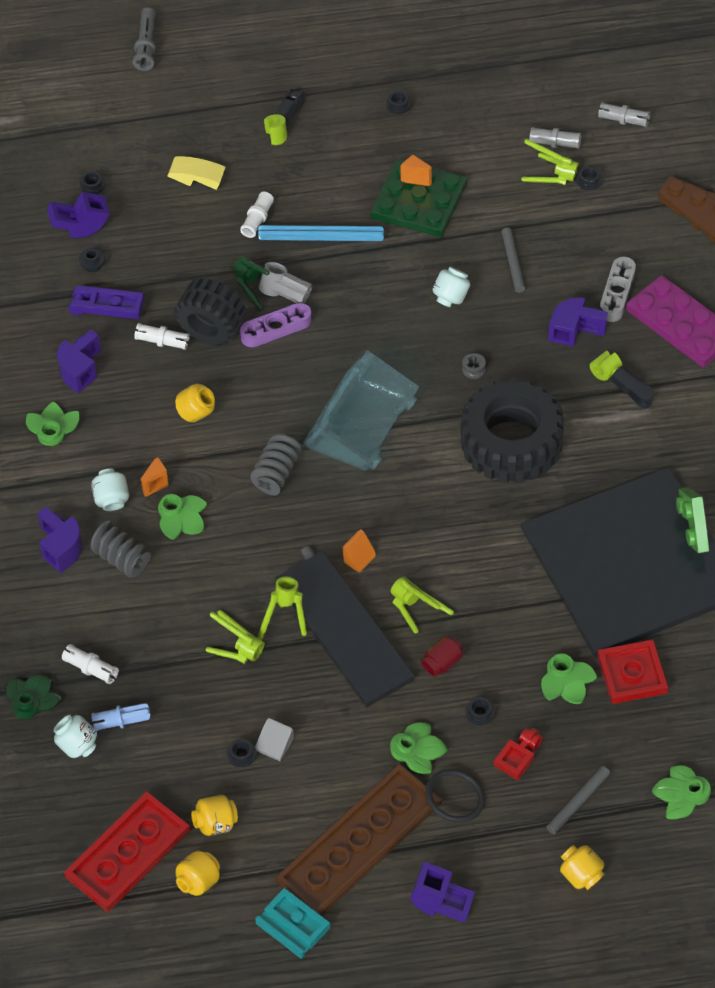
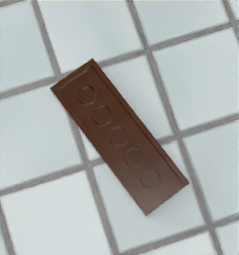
(358, 840)

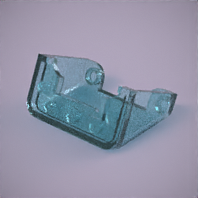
(361, 413)

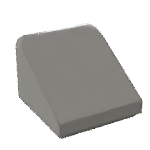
(274, 739)

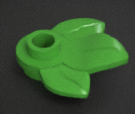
(52, 422)
(183, 518)
(567, 682)
(421, 747)
(678, 791)

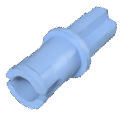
(121, 716)

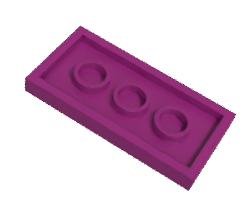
(676, 319)

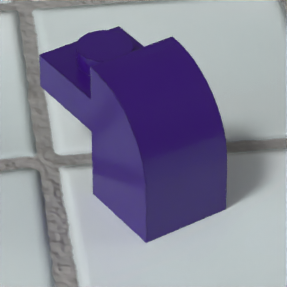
(81, 219)
(573, 317)
(76, 361)
(63, 541)
(436, 894)

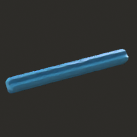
(320, 233)

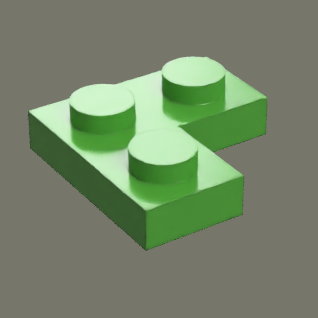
(692, 508)

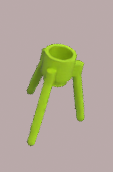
(565, 167)
(408, 594)
(285, 595)
(247, 645)

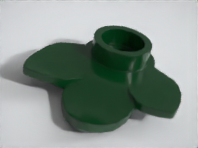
(31, 696)

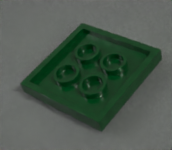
(419, 206)

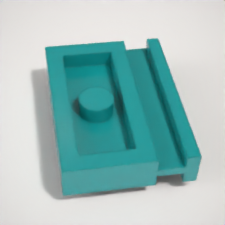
(292, 923)

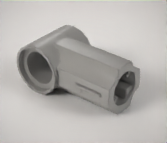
(284, 284)

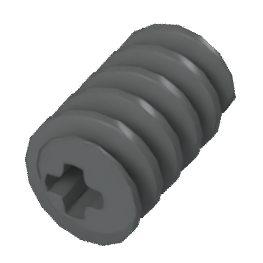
(275, 464)
(120, 550)

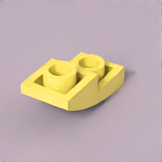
(203, 171)

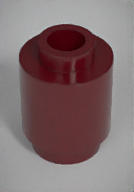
(442, 656)

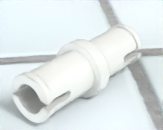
(257, 214)
(162, 336)
(90, 664)

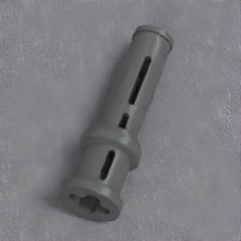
(147, 20)

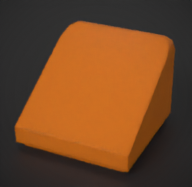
(416, 171)
(154, 478)
(358, 551)

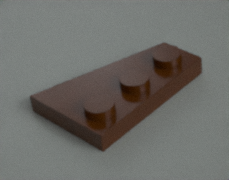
(690, 202)

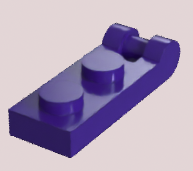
(106, 302)

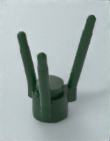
(248, 272)

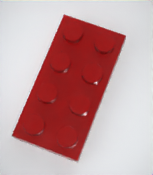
(127, 851)

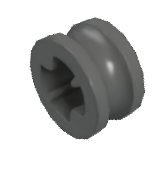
(474, 373)

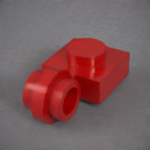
(516, 758)

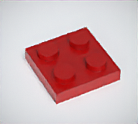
(632, 671)

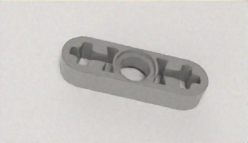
(616, 280)

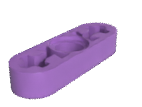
(270, 334)

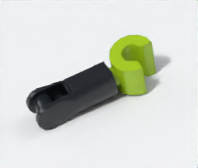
(277, 123)
(611, 366)

